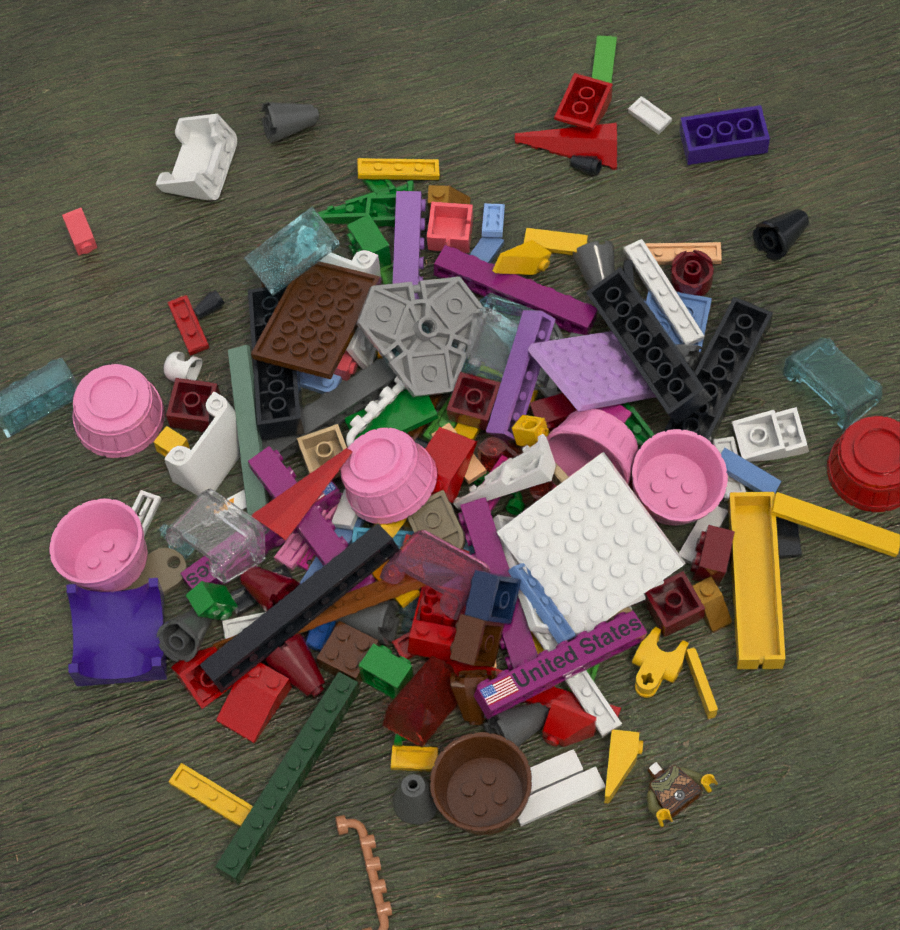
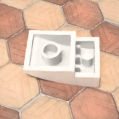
(770, 435)

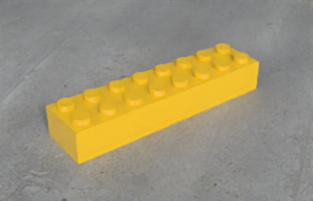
(756, 581)

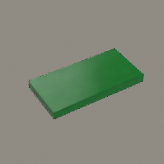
(402, 414)

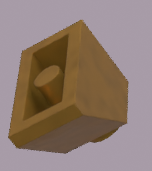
(446, 194)
(716, 611)

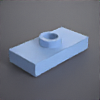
(493, 220)

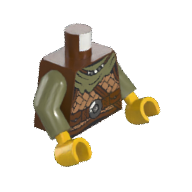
(674, 790)

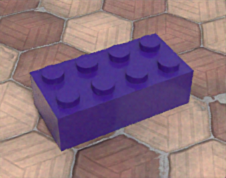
(724, 135)

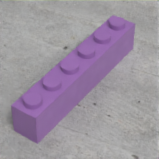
(408, 237)
(519, 375)

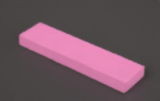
(289, 548)

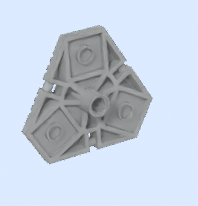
(395, 319)

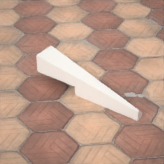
(515, 474)

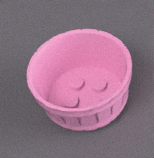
(117, 411)
(588, 435)
(387, 476)
(679, 477)
(99, 546)

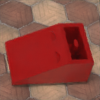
(431, 628)

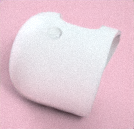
(177, 367)

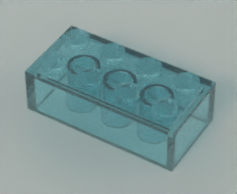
(292, 251)
(36, 396)

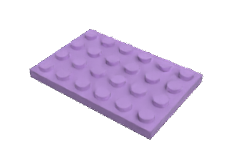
(592, 370)

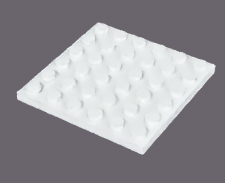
(591, 545)

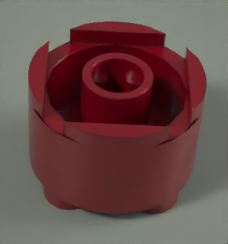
(692, 273)

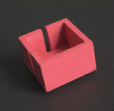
(450, 226)

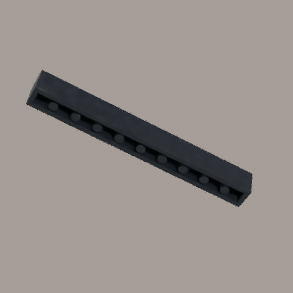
(299, 607)

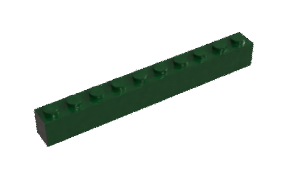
(288, 778)

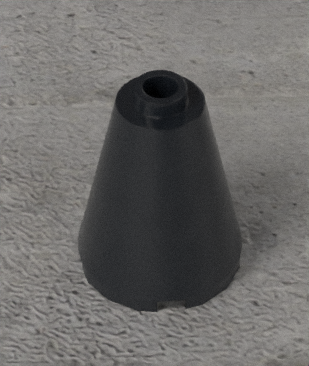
(780, 233)

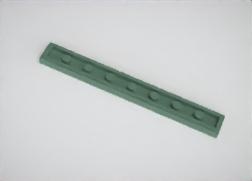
(246, 419)

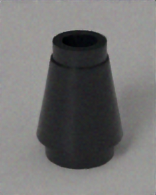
(588, 164)
(209, 304)

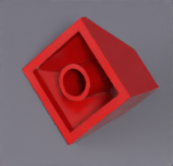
(196, 680)
(567, 725)

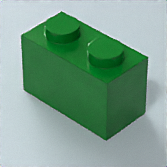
(211, 601)

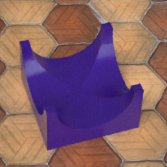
(117, 635)

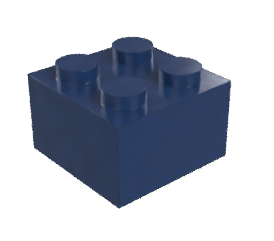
(492, 597)

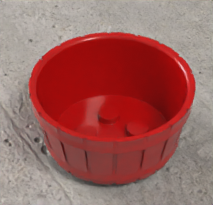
(867, 464)

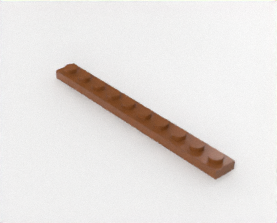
(357, 600)

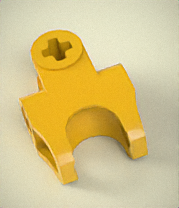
(656, 664)

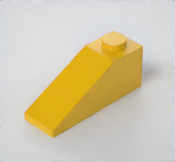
(523, 259)
(622, 758)

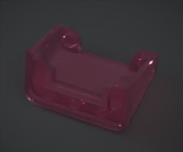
(437, 566)

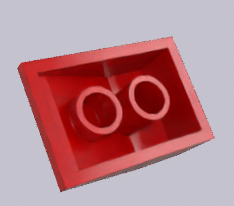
(584, 102)
(452, 457)
(254, 701)

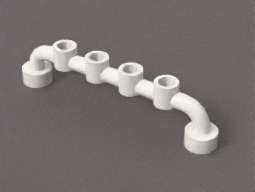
(373, 410)

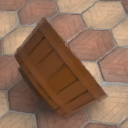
(481, 783)

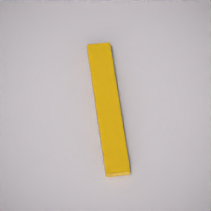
(835, 524)

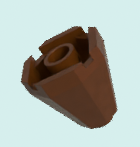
(464, 690)

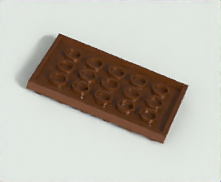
(315, 320)

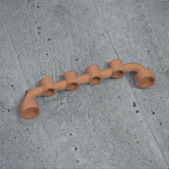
(372, 865)

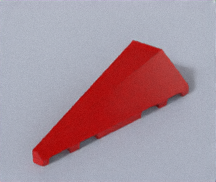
(576, 141)
(289, 508)

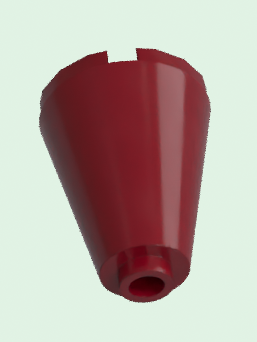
(267, 586)
(297, 664)

